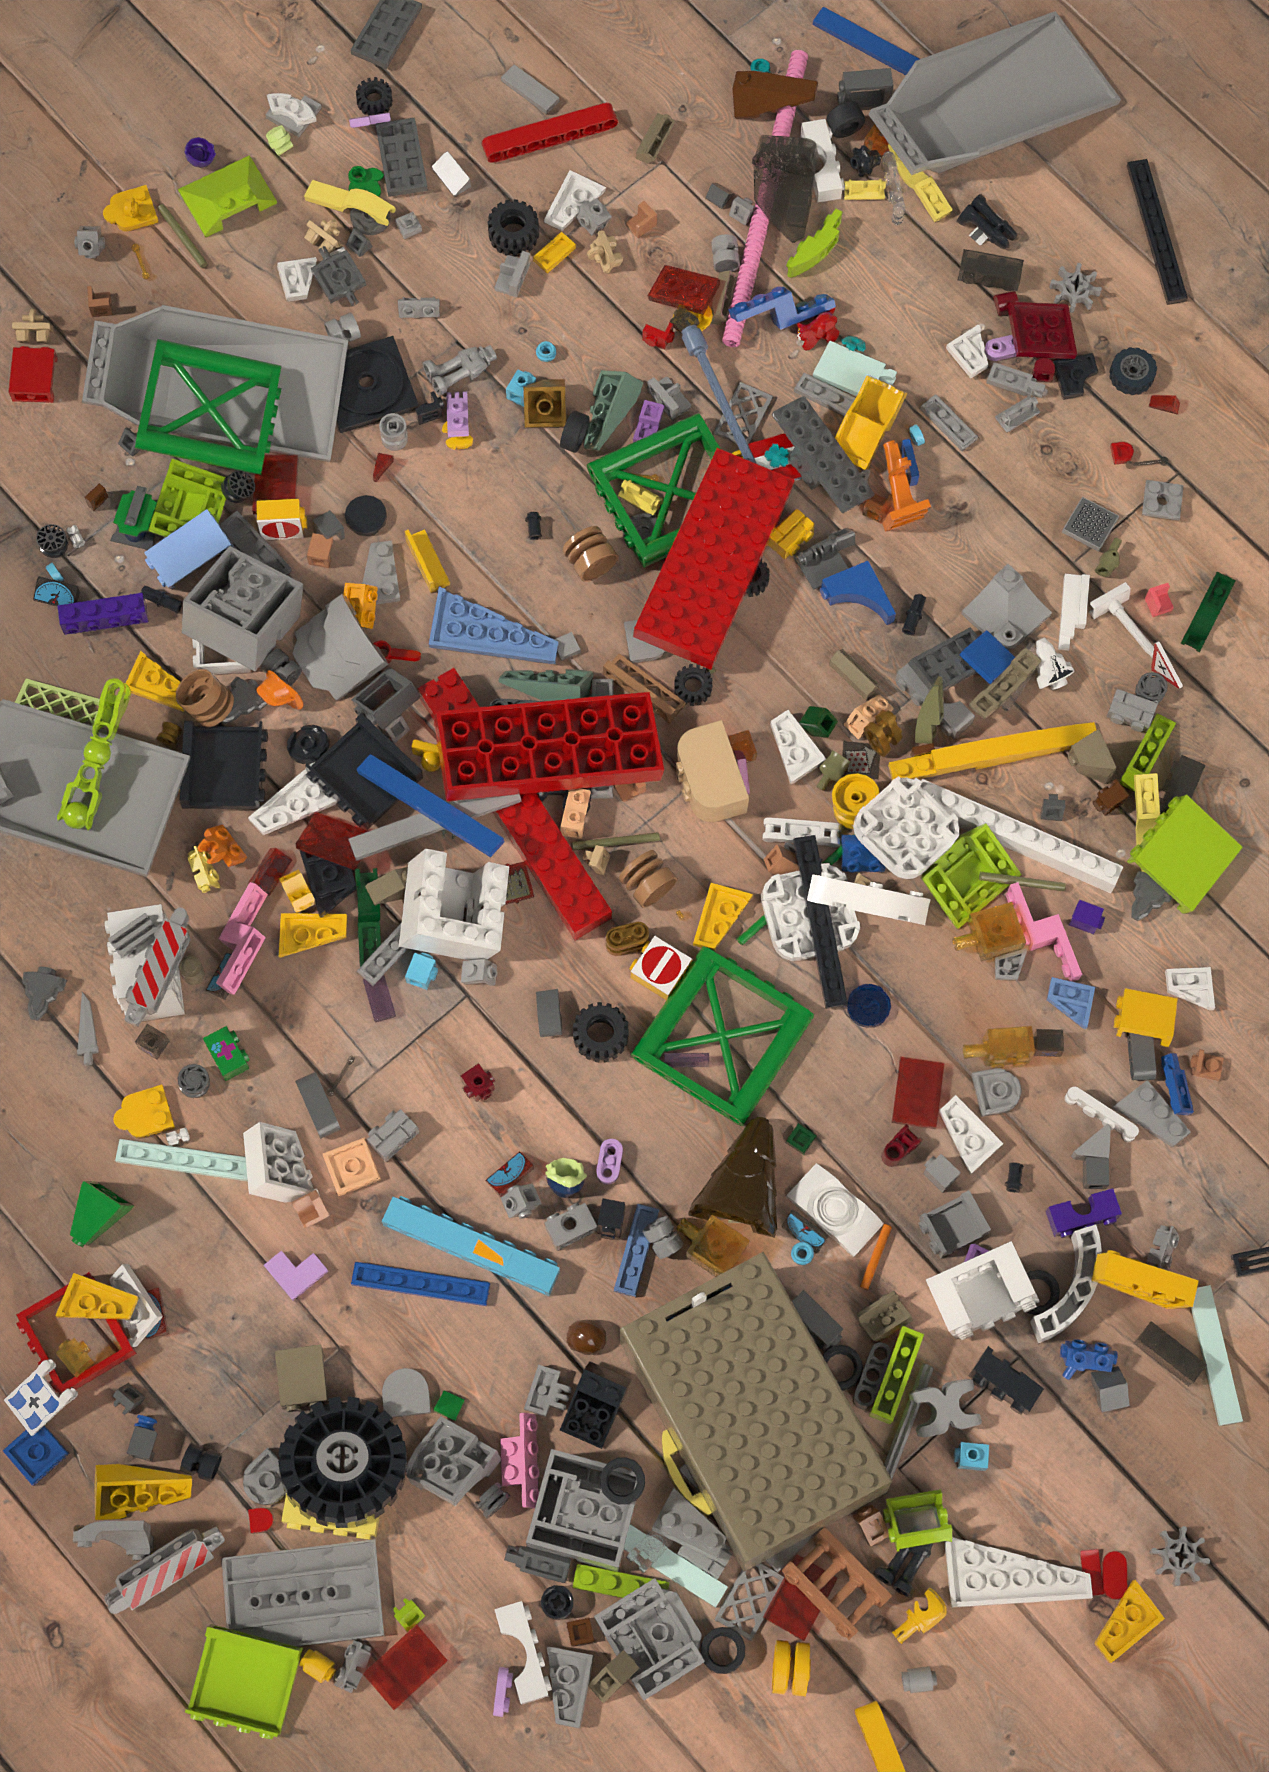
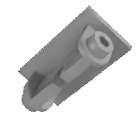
(418, 308)
(1018, 413)
(1166, 1241)
(354, 1657)

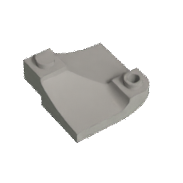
(1007, 609)
(450, 1461)
(131, 1535)

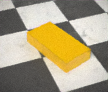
(554, 252)

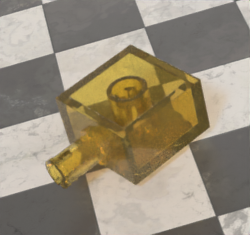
(989, 943)
(1004, 1047)
(714, 1234)

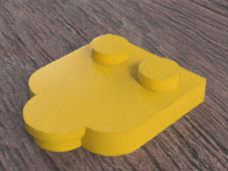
(115, 211)
(145, 1113)

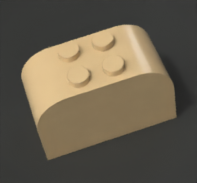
(710, 774)

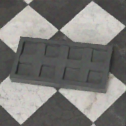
(385, 31)
(401, 157)
(250, 542)
(945, 661)

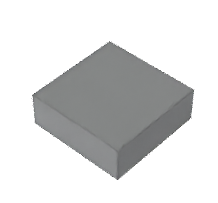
(567, 646)

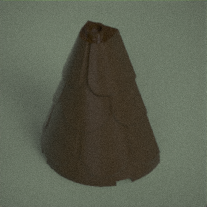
(744, 1182)

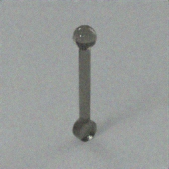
(1163, 461)
(331, 1091)

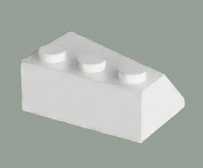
(275, 1163)

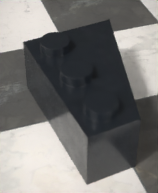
(1005, 1382)

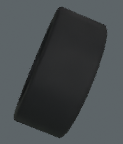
(574, 431)
(1054, 1288)
(855, 1358)
(635, 1494)
(741, 1649)

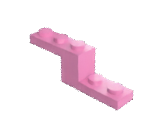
(1044, 933)
(242, 938)

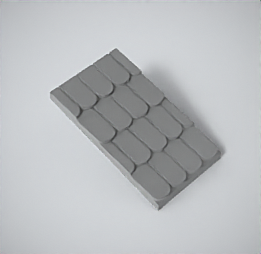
(305, 1594)

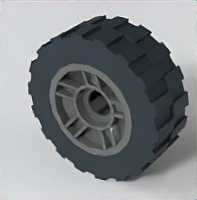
(1140, 363)

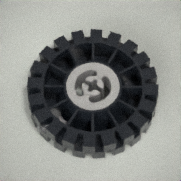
(358, 1492)

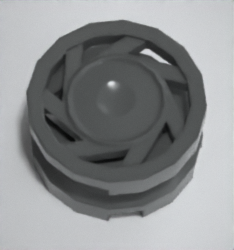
(1152, 687)
(193, 1081)
(489, 1499)

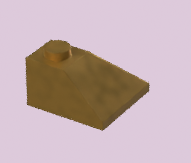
(545, 403)

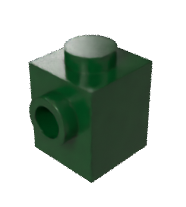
(818, 721)

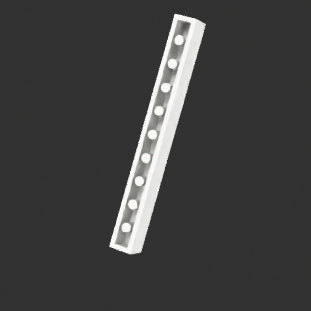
(1029, 840)

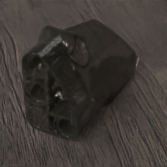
(785, 181)

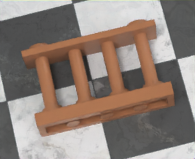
(858, 1577)

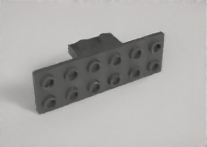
(820, 456)

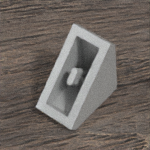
(1095, 1147)

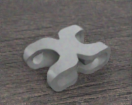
(945, 1408)

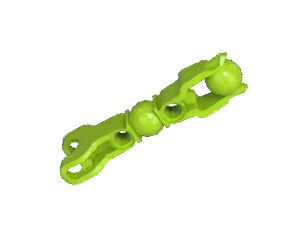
(96, 754)

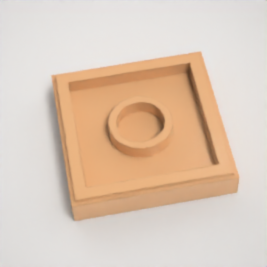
(351, 1166)

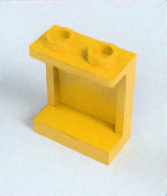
(1146, 1015)

